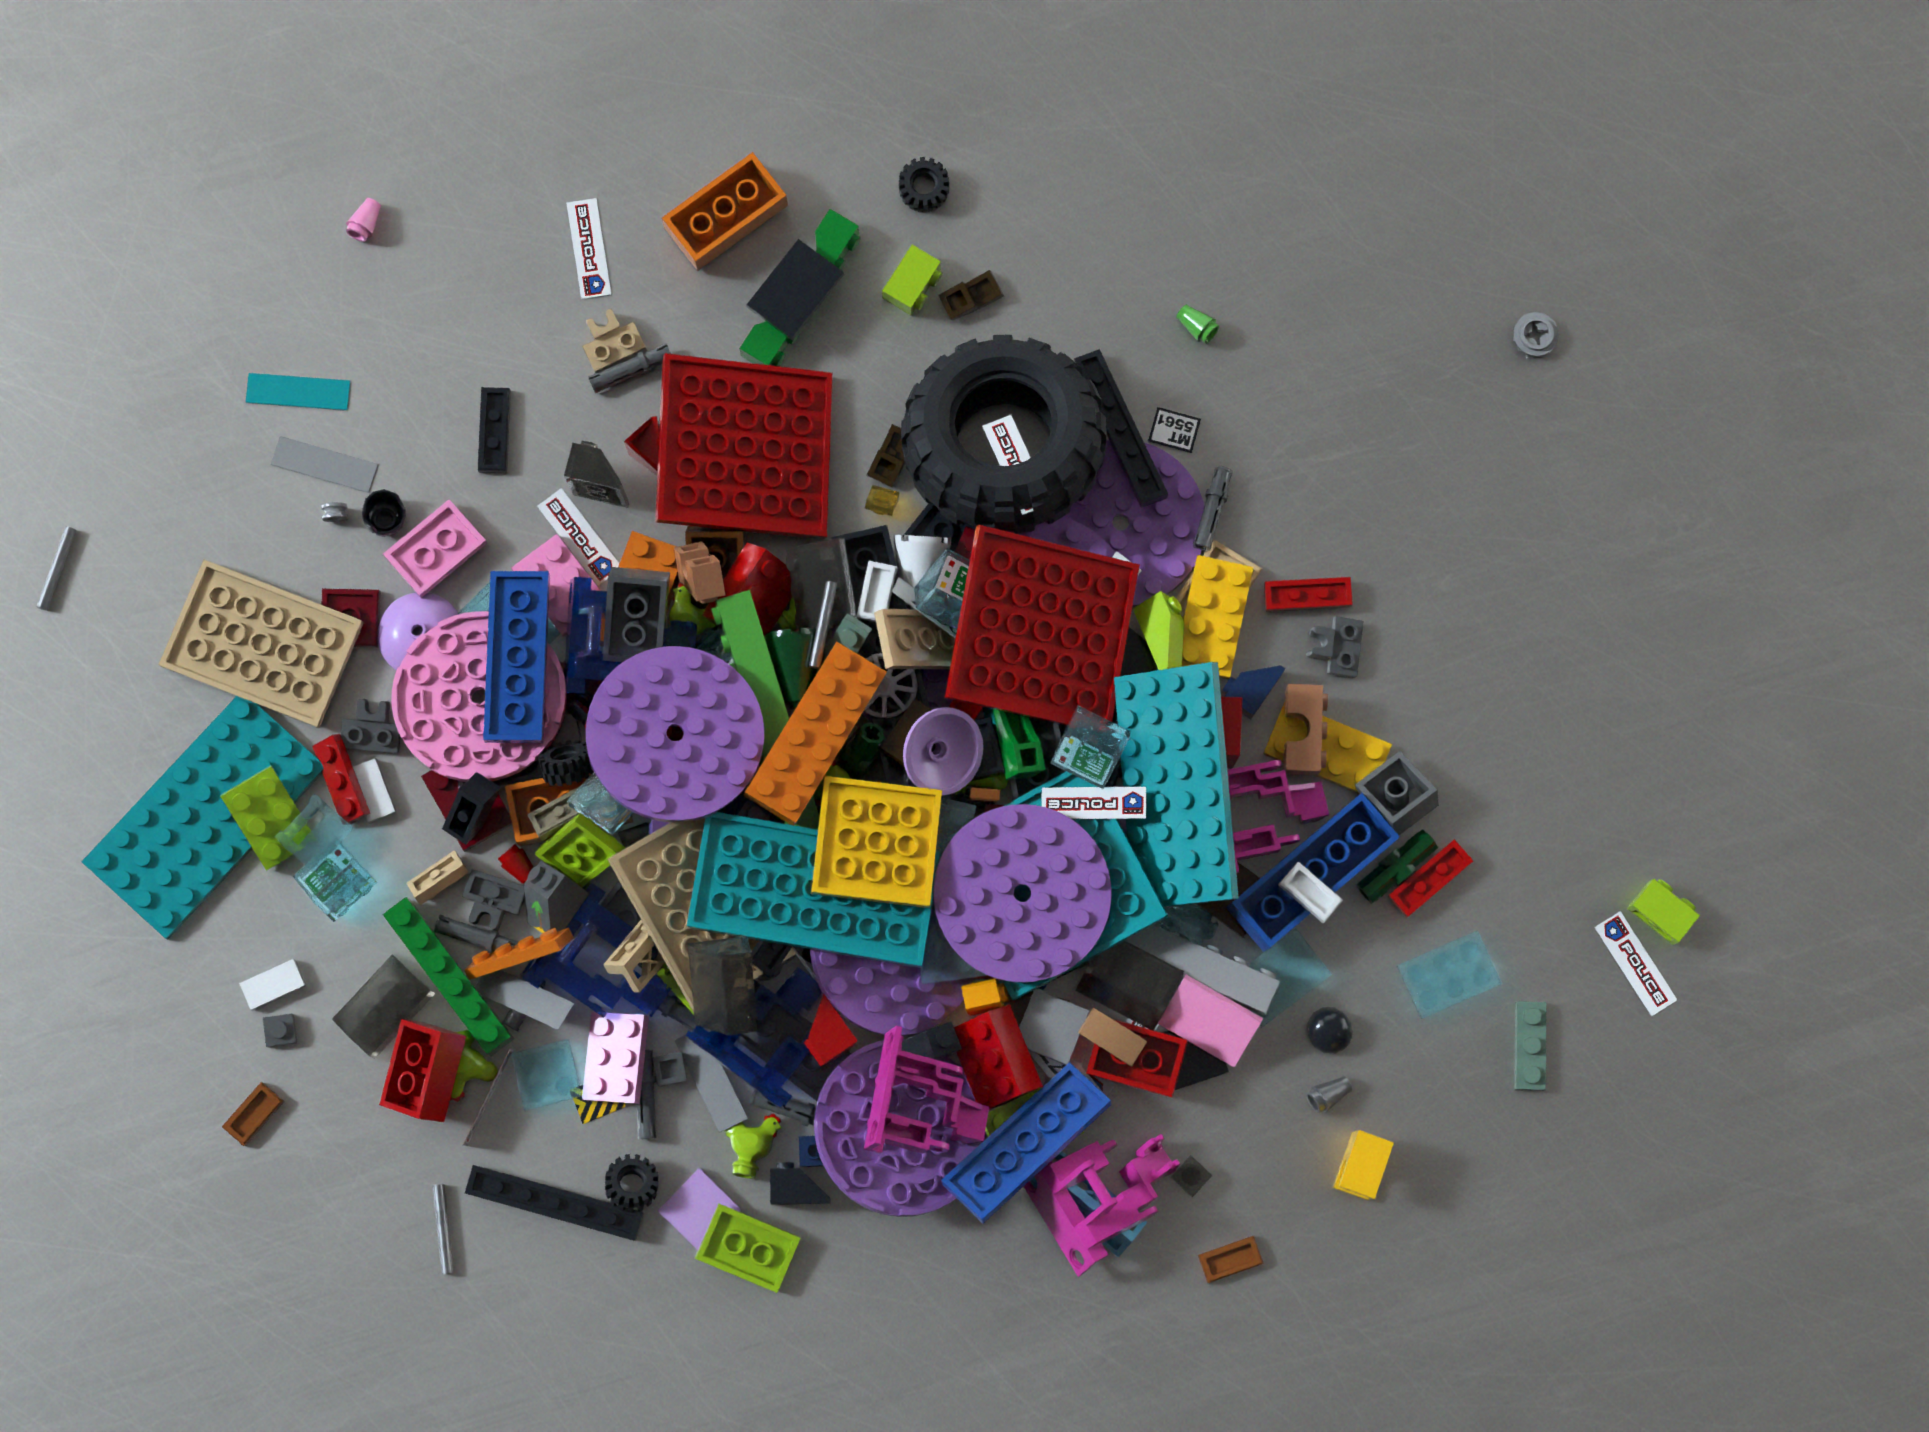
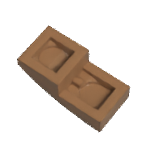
(1112, 1036)

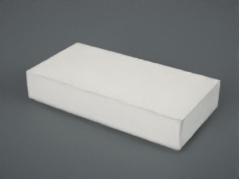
(876, 590)
(374, 790)
(1310, 892)
(272, 984)

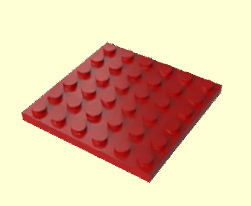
(744, 447)
(1040, 627)

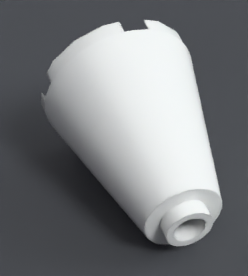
(917, 555)

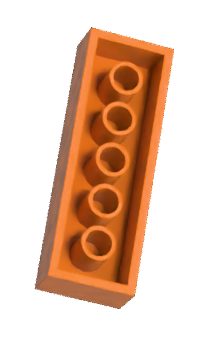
(814, 733)

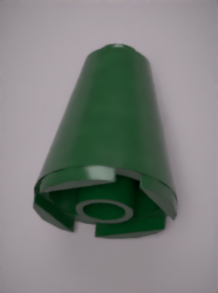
(791, 658)

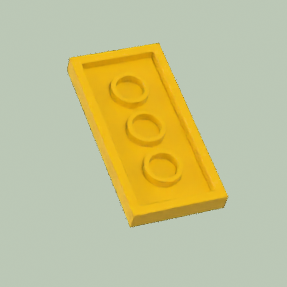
(1215, 612)
(1348, 751)

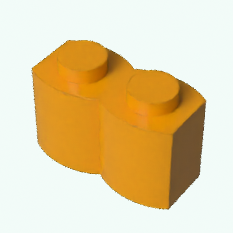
(984, 996)

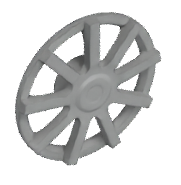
(888, 688)

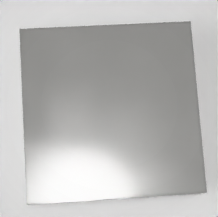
(1052, 1026)

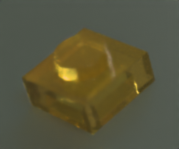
(882, 500)

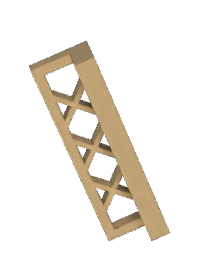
(634, 950)

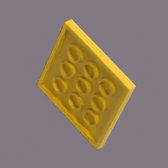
(876, 842)

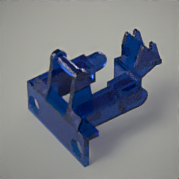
(589, 664)
(578, 983)
(796, 993)

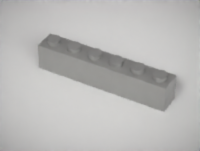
(1207, 965)

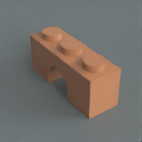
(699, 572)
(1306, 704)

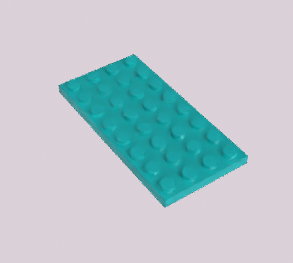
(1182, 762)
(180, 833)
(758, 885)

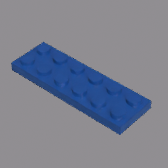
(516, 657)
(1026, 1142)

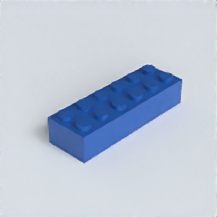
(1331, 854)

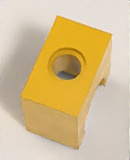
(1363, 1165)

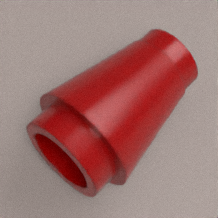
(516, 863)

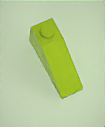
(1162, 629)

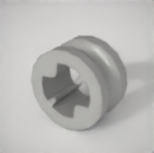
(334, 512)

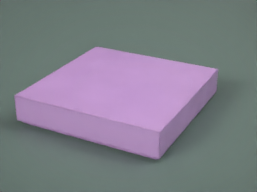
(694, 1205)

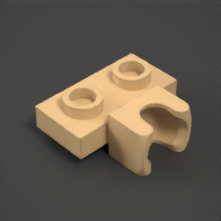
(611, 342)

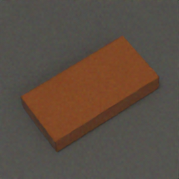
(984, 795)
(253, 1114)
(1230, 1259)

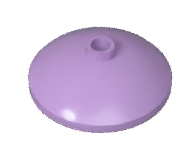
(402, 617)
(956, 751)

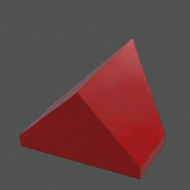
(642, 444)
(829, 1034)

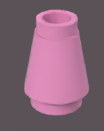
(363, 220)

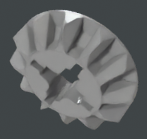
(1541, 323)

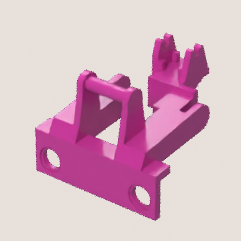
(1298, 800)
(901, 1067)
(1114, 1214)

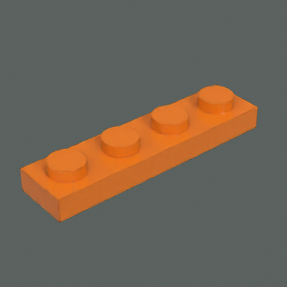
(524, 951)

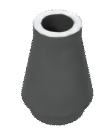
(1326, 1095)

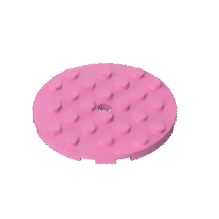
(436, 706)

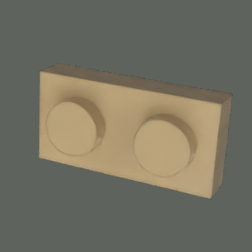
(437, 877)

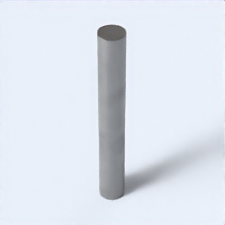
(56, 568)
(823, 625)
(443, 1229)

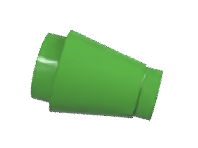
(1198, 324)

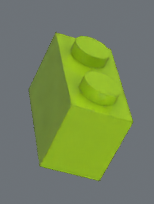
(912, 280)
(1664, 911)

